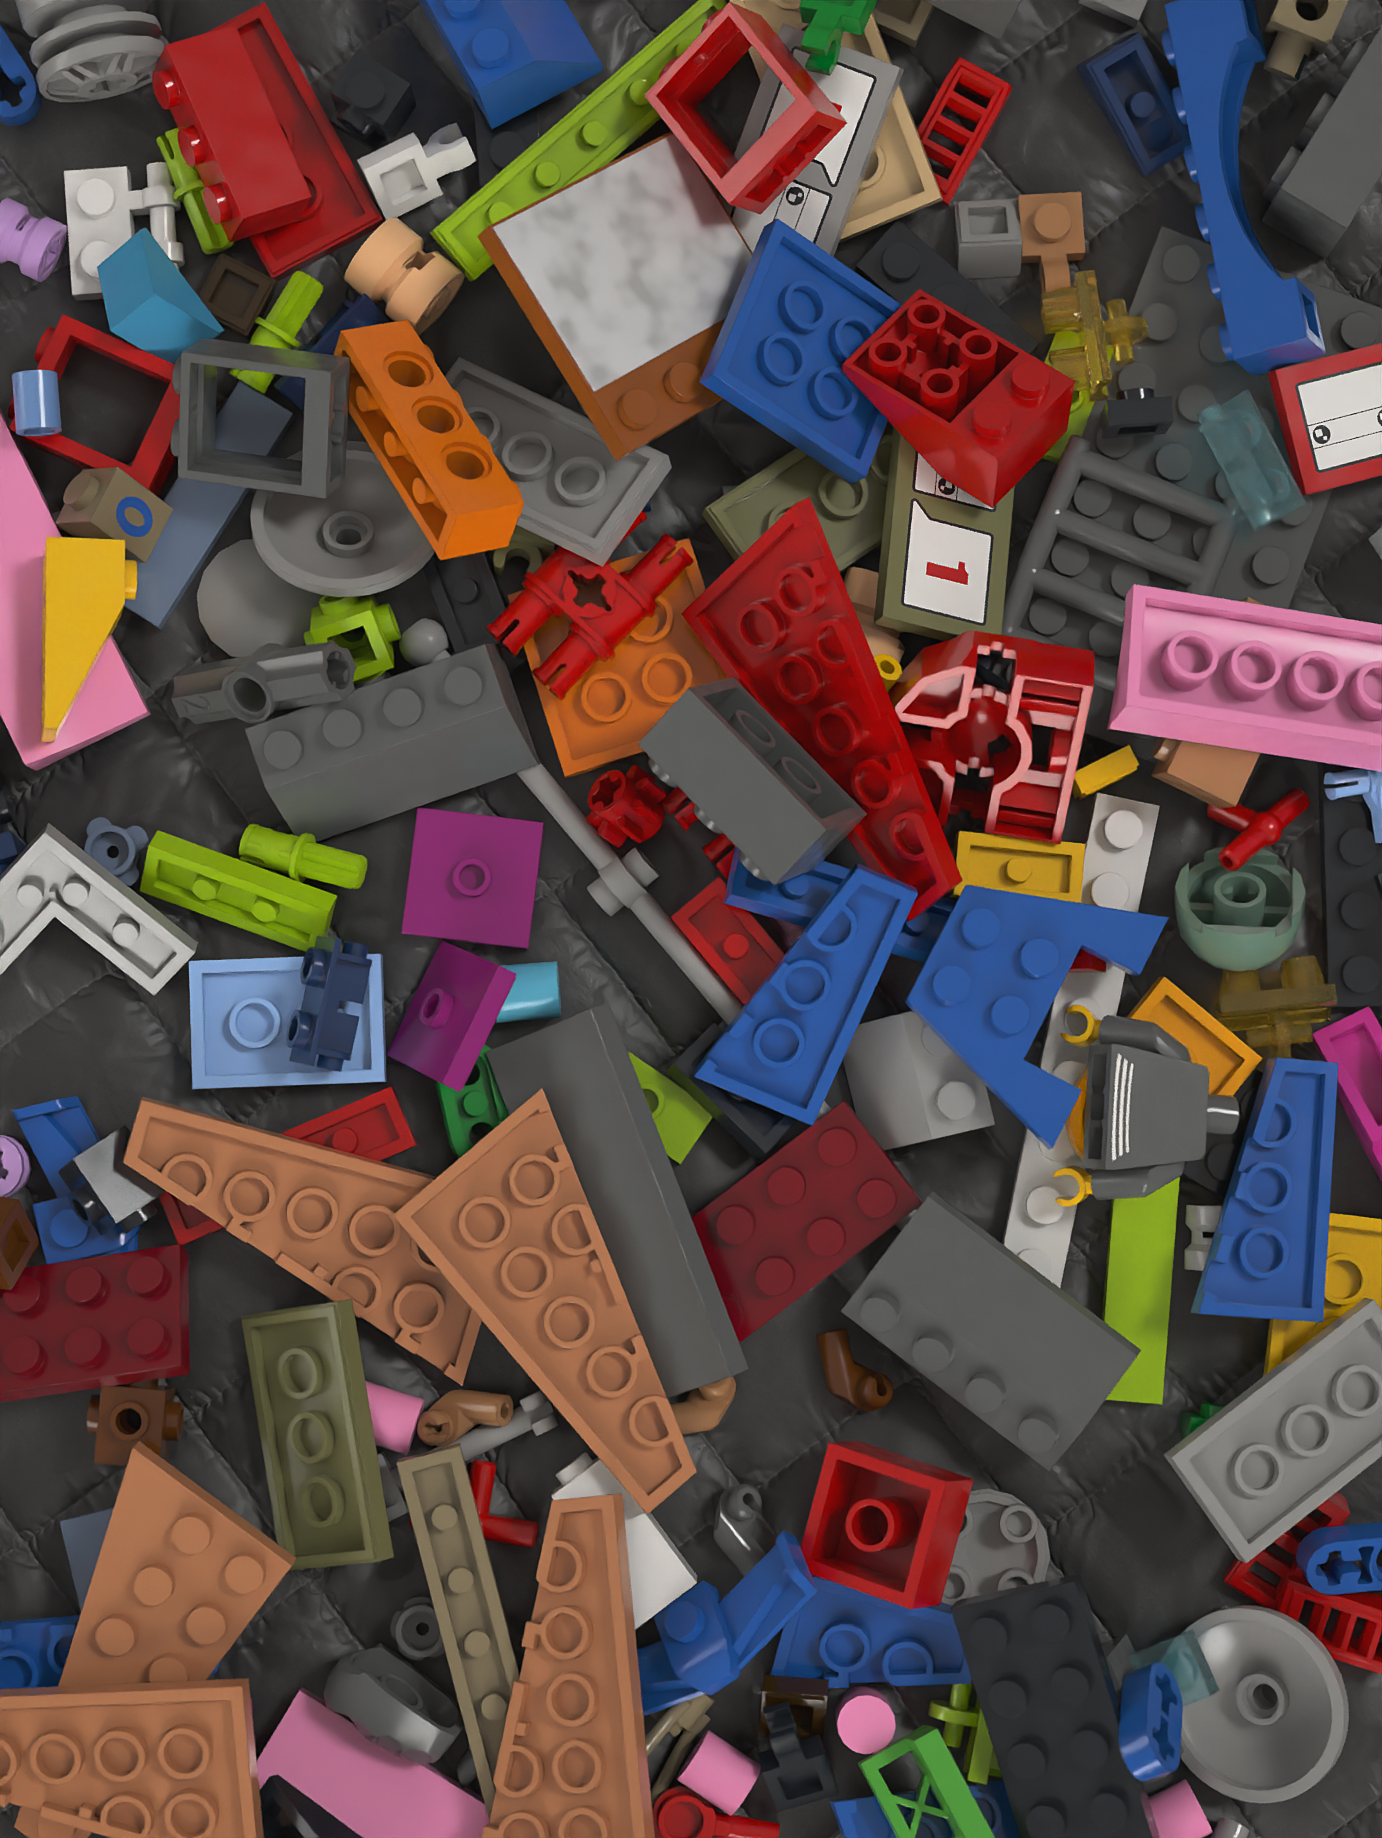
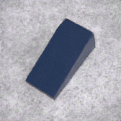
(1136, 102)

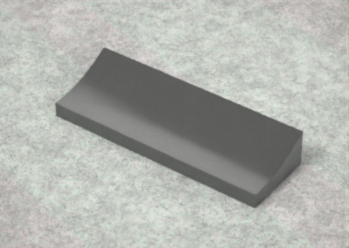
(629, 1190)

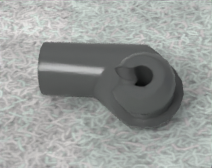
(735, 1526)

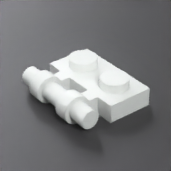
(102, 219)

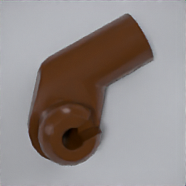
(848, 1378)

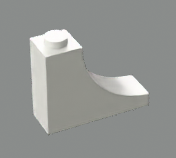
(655, 1564)

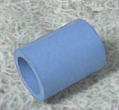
(36, 403)

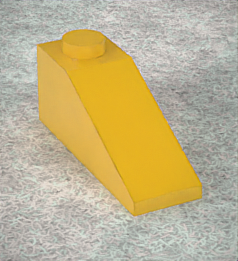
(81, 606)

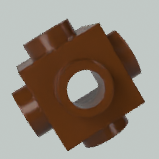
(116, 1433)

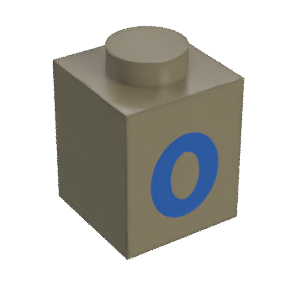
(114, 506)

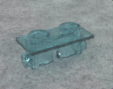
(1250, 460)

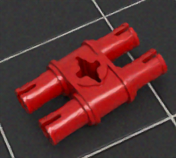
(593, 629)

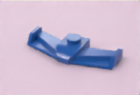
(57, 1134)
(713, 1638)

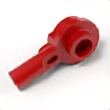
(685, 1814)

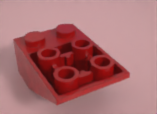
(962, 395)

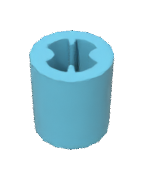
(533, 994)

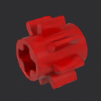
(626, 806)

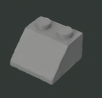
(911, 1083)

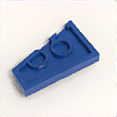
(866, 1640)

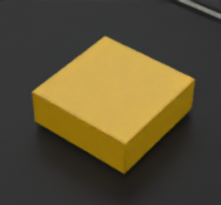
(1104, 772)

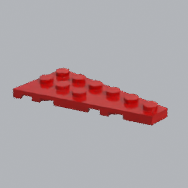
(799, 650)

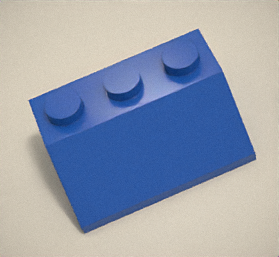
(513, 51)

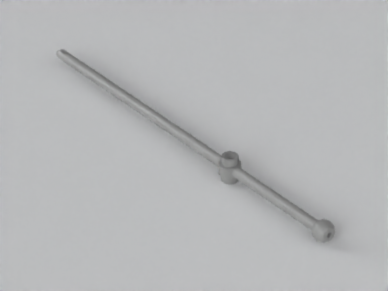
(621, 879)

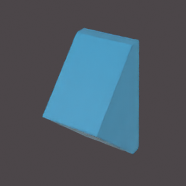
(152, 301)

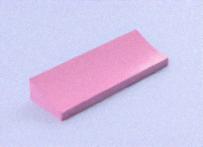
(1250, 678)
(110, 693)
(363, 1782)

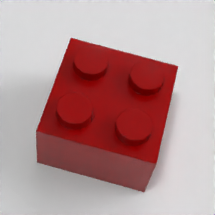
(885, 1524)

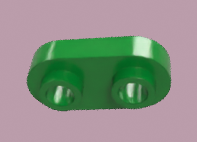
(472, 1105)

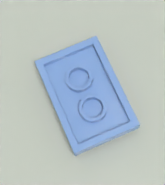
(243, 1019)

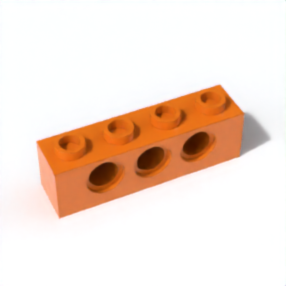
(428, 441)

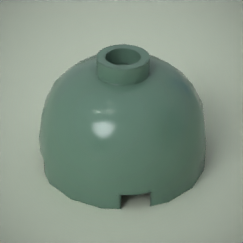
(1241, 915)

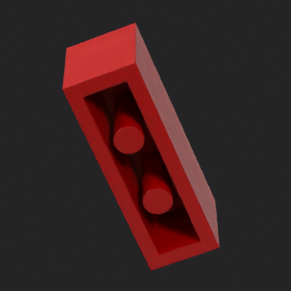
(230, 133)

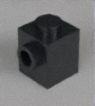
(107, 1189)

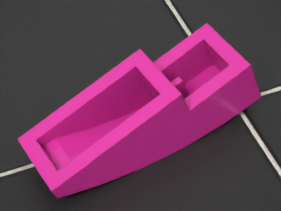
(1357, 1049)

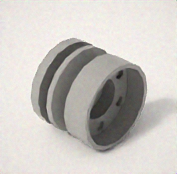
(91, 46)

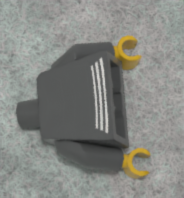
(1142, 1109)

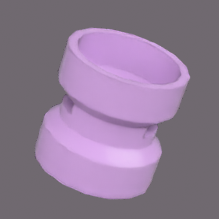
(30, 241)

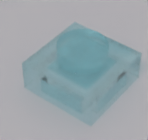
(1185, 1661)

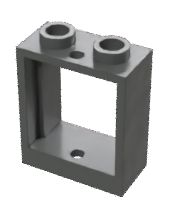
(324, 419)

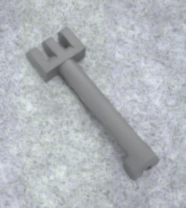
(534, 1413)

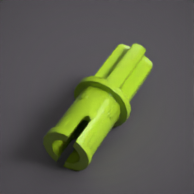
(190, 192)
(282, 324)
(301, 857)

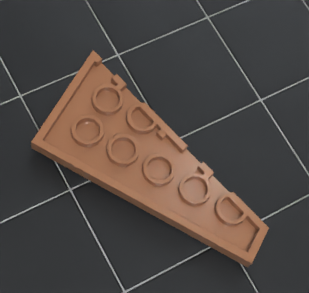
(316, 1216)
(535, 1269)
(166, 1591)
(575, 1716)
(134, 1758)

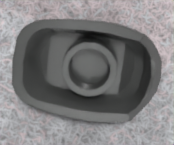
(394, 1704)

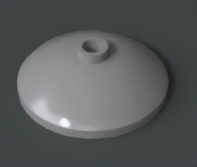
(343, 543)
(1241, 1739)

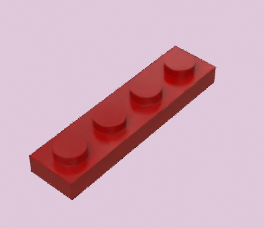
(368, 1128)

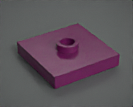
(473, 878)
(451, 1015)

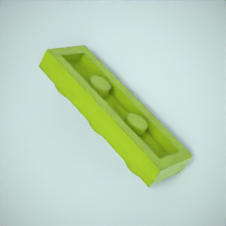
(236, 892)

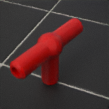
(1256, 828)
(495, 1527)

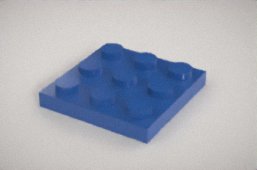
(786, 349)

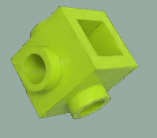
(372, 647)

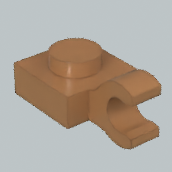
(1052, 235)

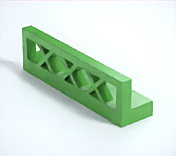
(938, 1774)

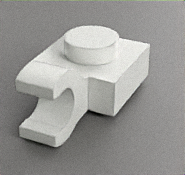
(406, 173)

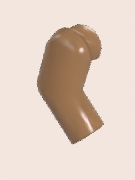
(704, 1406)
(460, 1412)

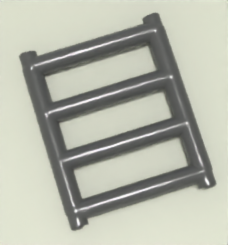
(1055, 519)

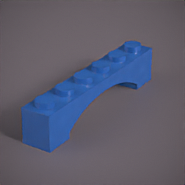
(1266, 317)

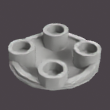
(249, 604)
(997, 1547)

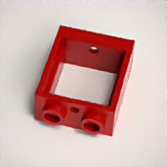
(787, 143)
(154, 457)

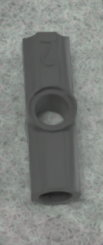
(264, 682)

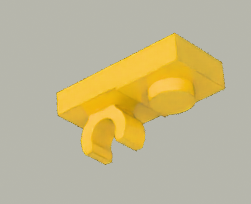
(1019, 865)

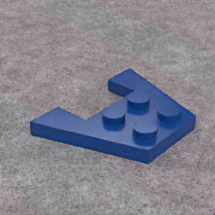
(998, 977)

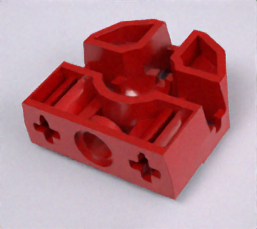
(1045, 688)

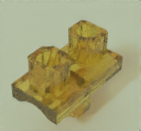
(1080, 310)
(1276, 1015)

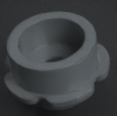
(403, 1629)

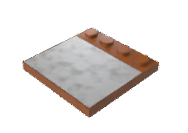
(627, 287)

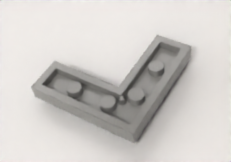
(66, 883)

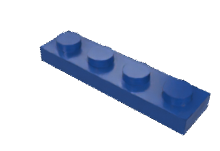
(804, 895)

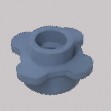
(128, 841)

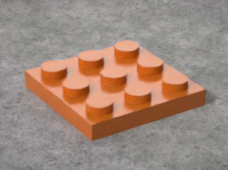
(626, 695)

